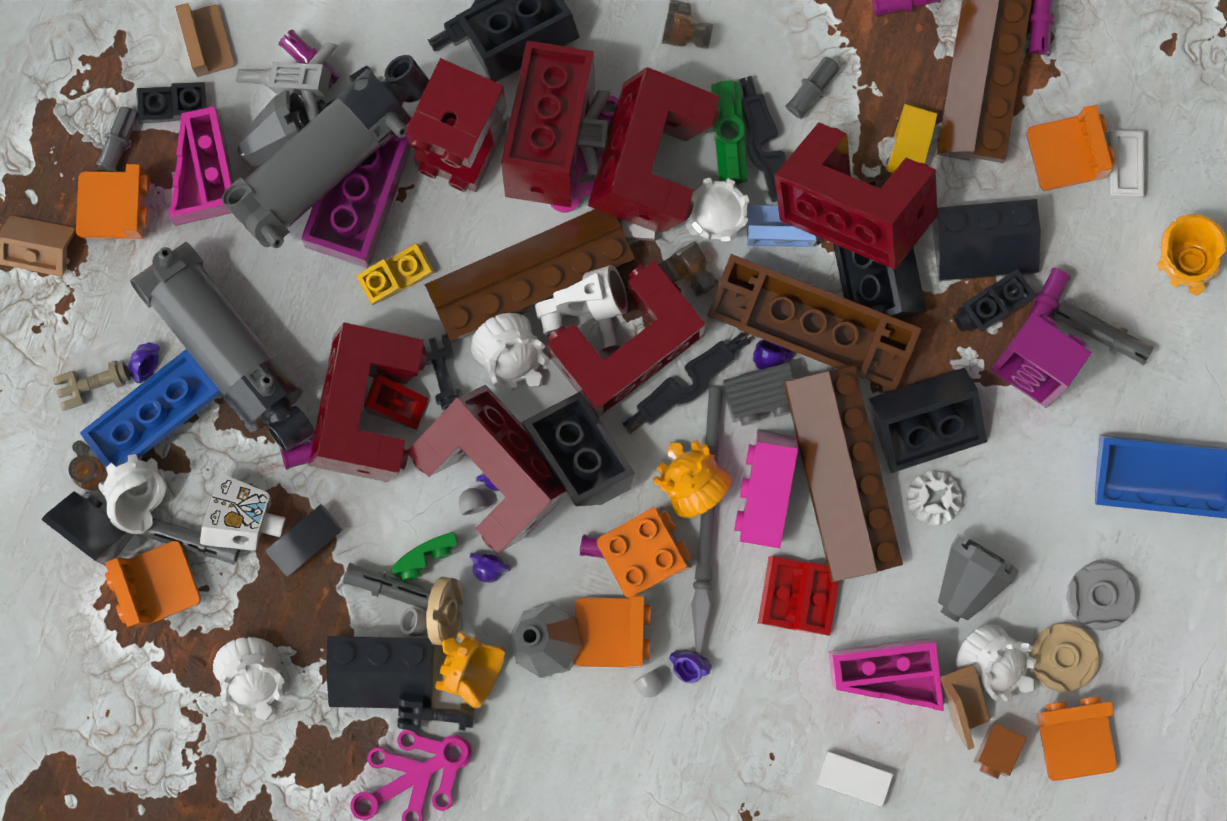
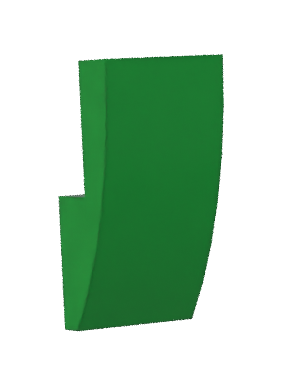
(415, 560)

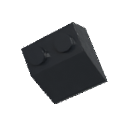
(87, 527)

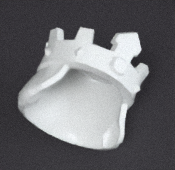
(717, 211)
(509, 350)
(133, 493)
(998, 661)
(249, 676)

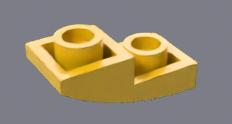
(912, 136)
(395, 274)

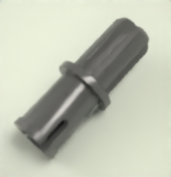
(812, 87)
(117, 139)

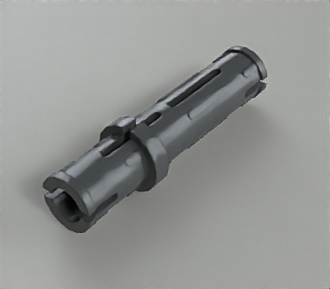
(1103, 332)
(190, 540)
(387, 586)

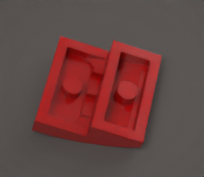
(798, 596)

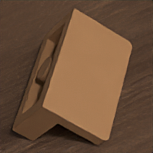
(205, 39)
(35, 245)
(965, 702)

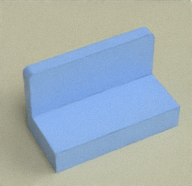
(767, 230)

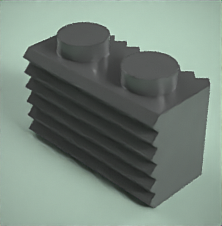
(758, 394)

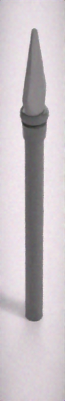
(702, 601)

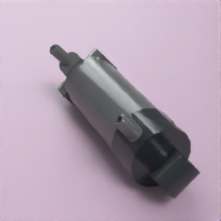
(325, 151)
(223, 345)

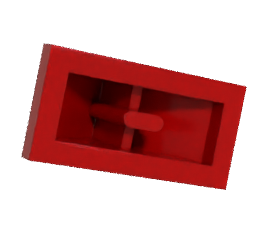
(395, 402)

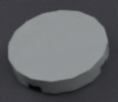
(1101, 596)

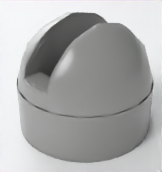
(472, 501)
(413, 622)
(649, 684)

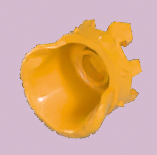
(1192, 251)
(692, 479)
(470, 668)

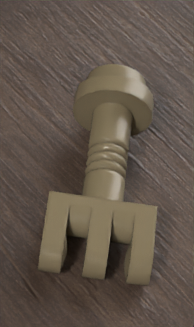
(117, 373)

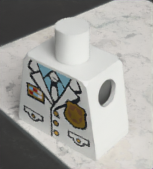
(238, 516)

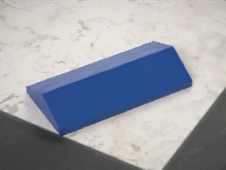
(151, 411)

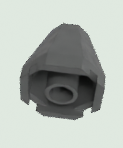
(272, 128)
(972, 579)
(546, 640)

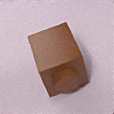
(999, 751)

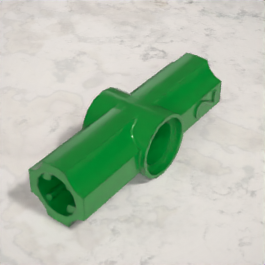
(730, 153)

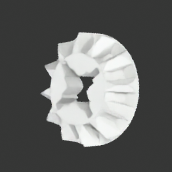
(934, 514)

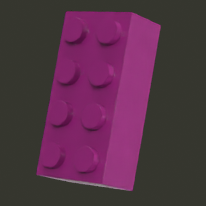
(354, 212)
(1041, 359)

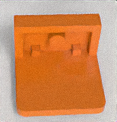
(1071, 150)
(113, 204)
(644, 551)
(152, 585)
(613, 632)
(1077, 739)

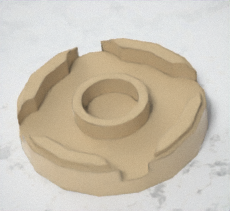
(442, 610)
(1064, 657)

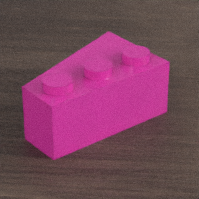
(201, 168)
(767, 489)
(890, 671)

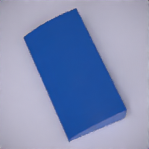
(1161, 476)

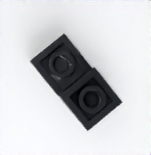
(168, 103)
(999, 300)
(304, 540)

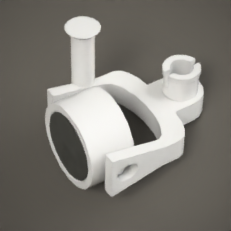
(598, 293)

